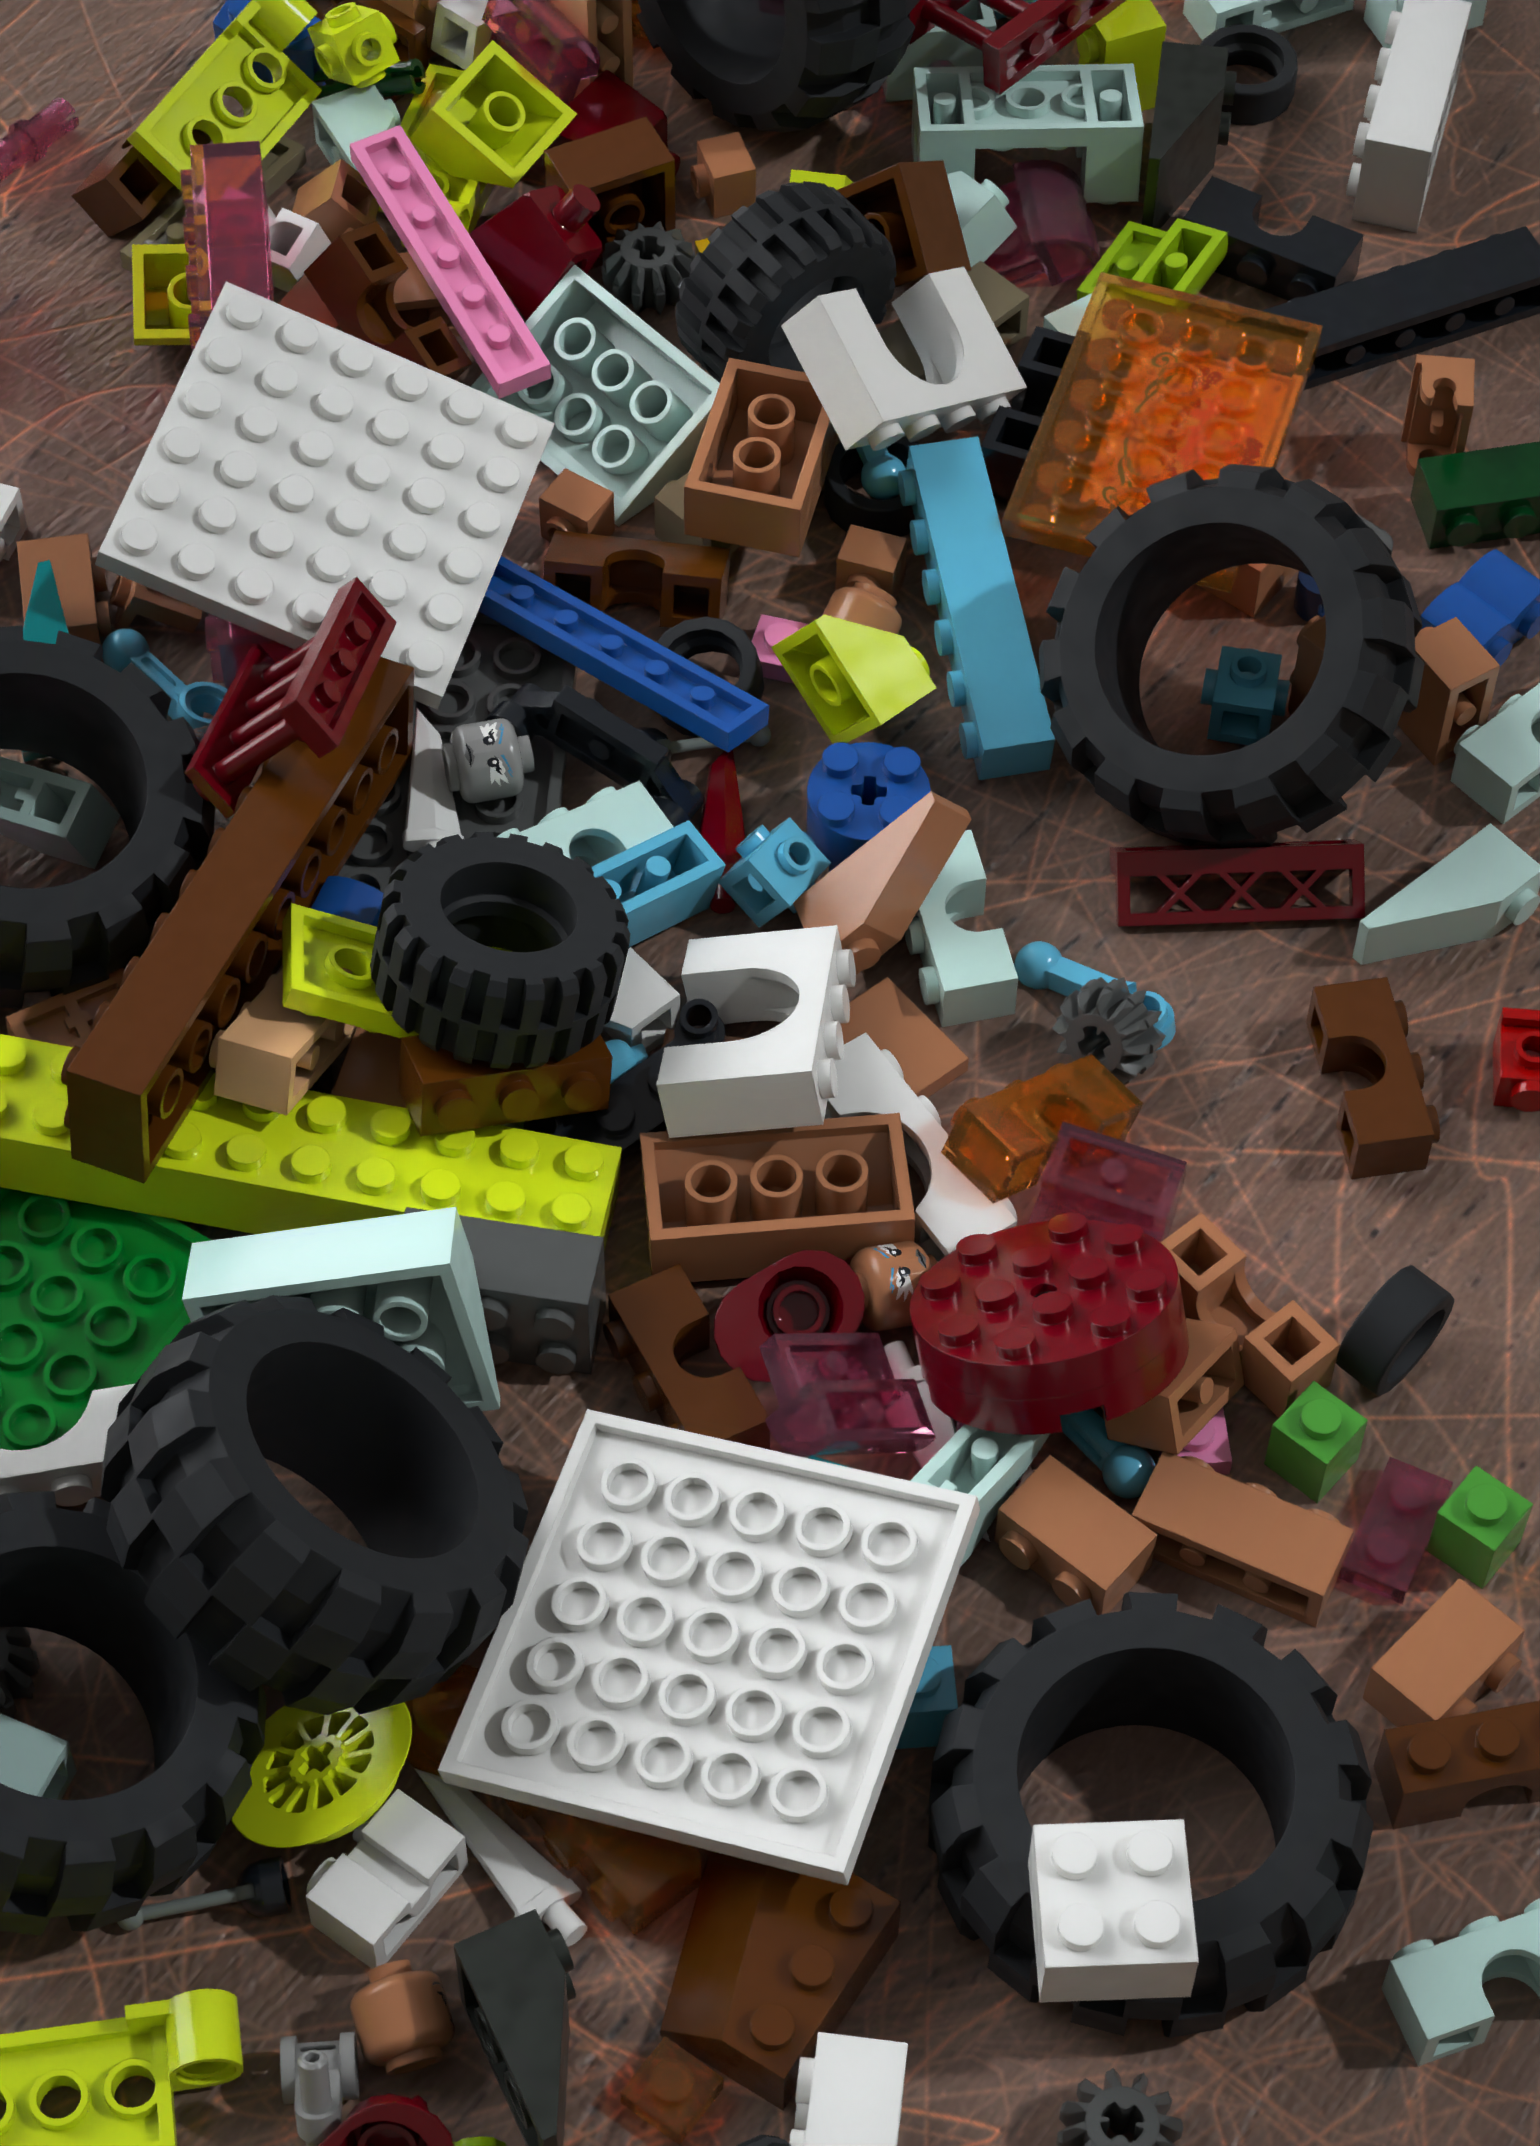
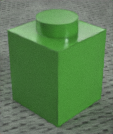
(1315, 1441)
(1479, 1527)

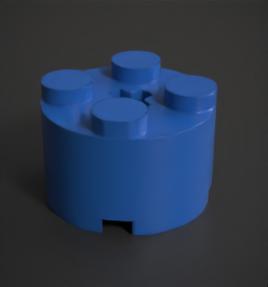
(859, 793)

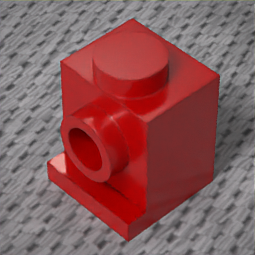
(1517, 1060)

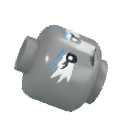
(487, 760)

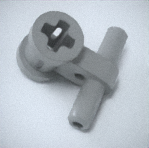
(317, 2082)

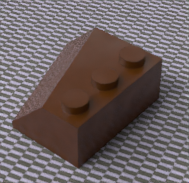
(772, 1967)

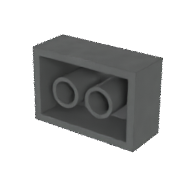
(539, 1293)

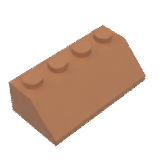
(757, 1196)

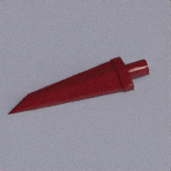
(723, 822)

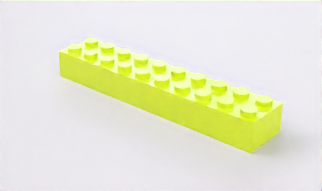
(306, 1168)

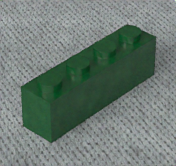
(1478, 495)

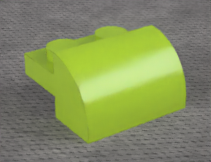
(1170, 259)

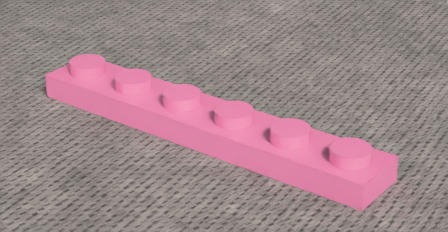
(450, 262)

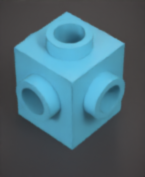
(1244, 695)
(773, 870)

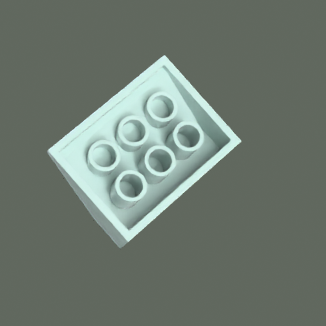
(618, 395)
(395, 1270)

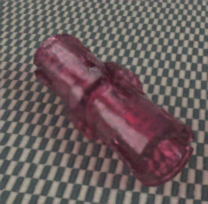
(30, 138)

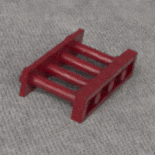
(1023, 42)
(297, 698)

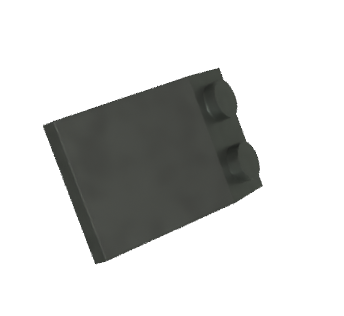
(1186, 125)
(517, 2002)

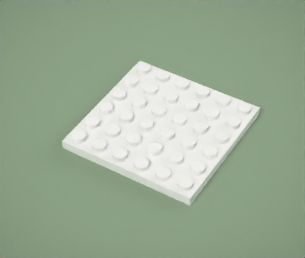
(319, 464)
(713, 1645)

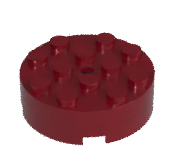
(1049, 1324)

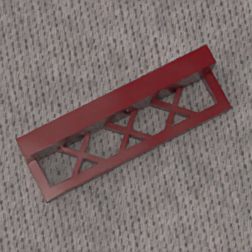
(1214, 859)

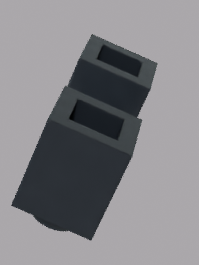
(1284, 266)
(1014, 429)

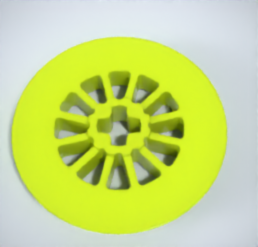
(299, 1801)

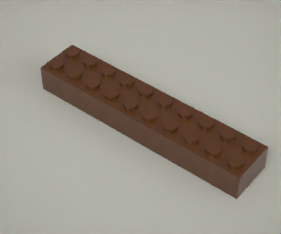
(225, 932)

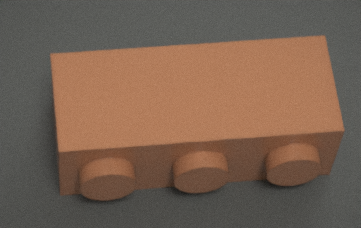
(1243, 1537)

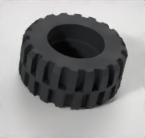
(771, 267)
(491, 1002)

